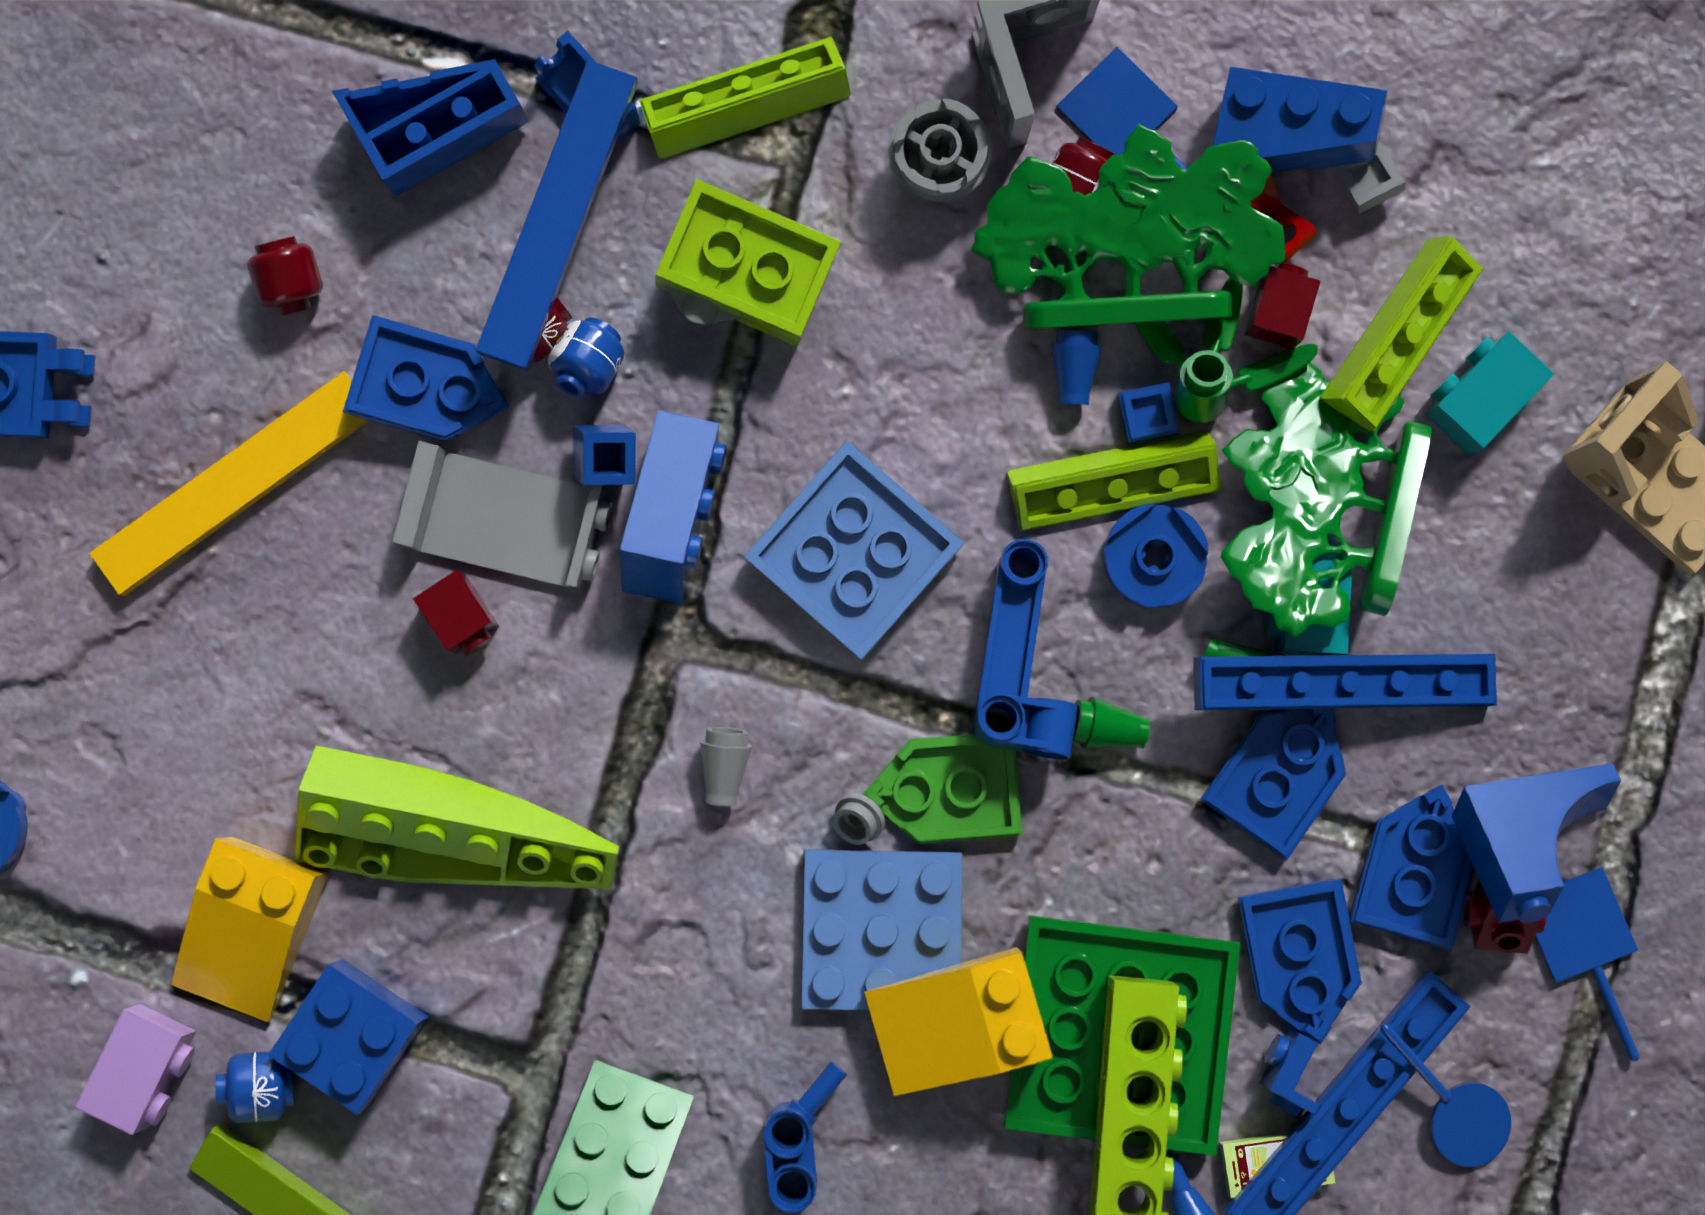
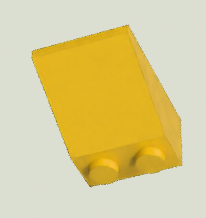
(246, 926)
(958, 1023)

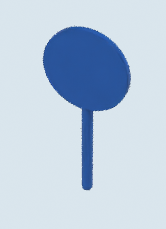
(1468, 1120)

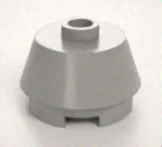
(940, 150)

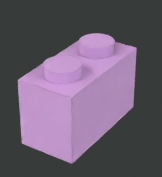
(137, 1069)

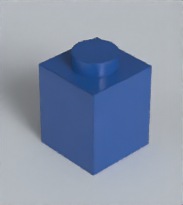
(604, 454)

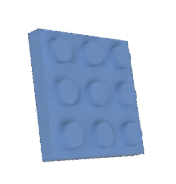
(854, 550)
(876, 921)

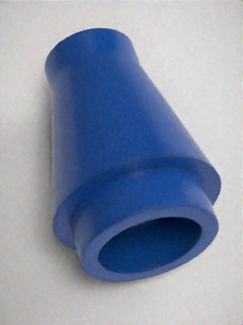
(1075, 364)

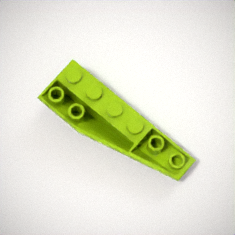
(437, 828)

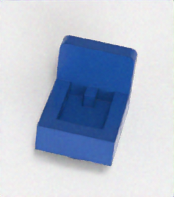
(1287, 1061)

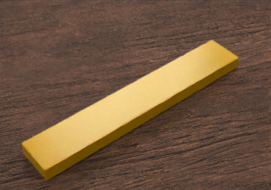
(228, 487)

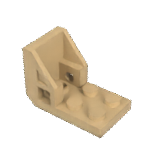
(1649, 464)

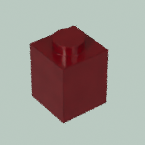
(1283, 306)
(457, 614)

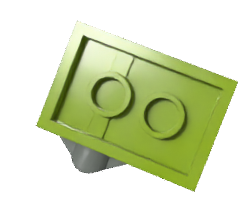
(744, 265)

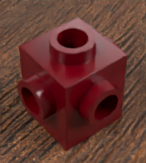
(1495, 936)

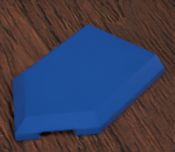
(421, 382)
(1279, 777)
(1415, 873)
(1301, 953)

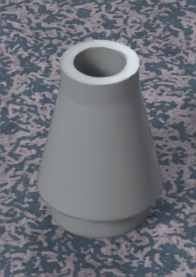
(724, 763)

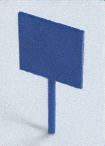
(1115, 101)
(1586, 933)

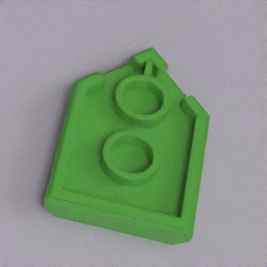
(950, 790)

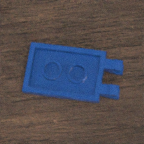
(28, 381)

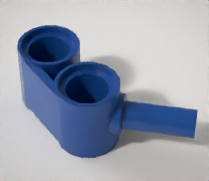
(797, 1155)

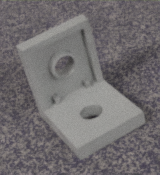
(1007, 23)

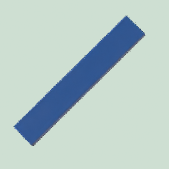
(557, 215)
(1344, 681)
(1351, 1102)

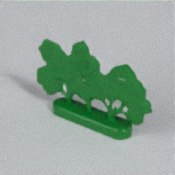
(1138, 216)
(1310, 478)

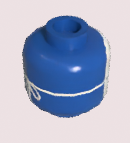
(586, 357)
(255, 1088)

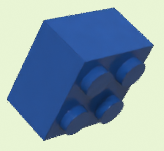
(348, 1036)

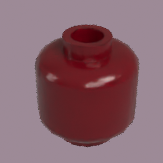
(285, 275)

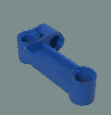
(1038, 724)

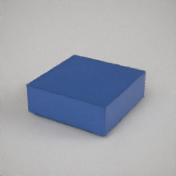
(1148, 413)

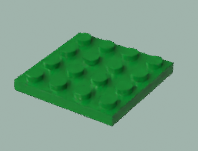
(1070, 979)

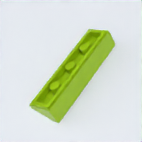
(745, 97)
(1402, 332)
(1114, 480)
(256, 1178)

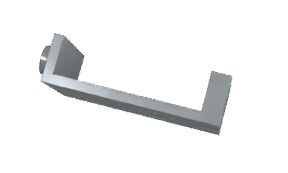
(502, 518)

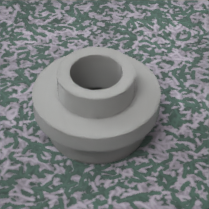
(858, 819)

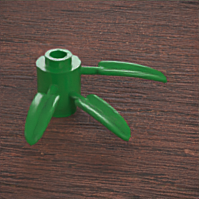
(1206, 375)

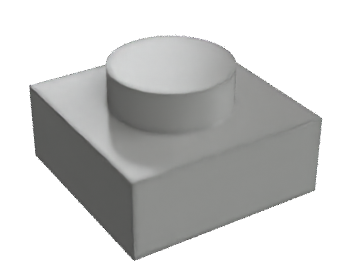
(1371, 181)

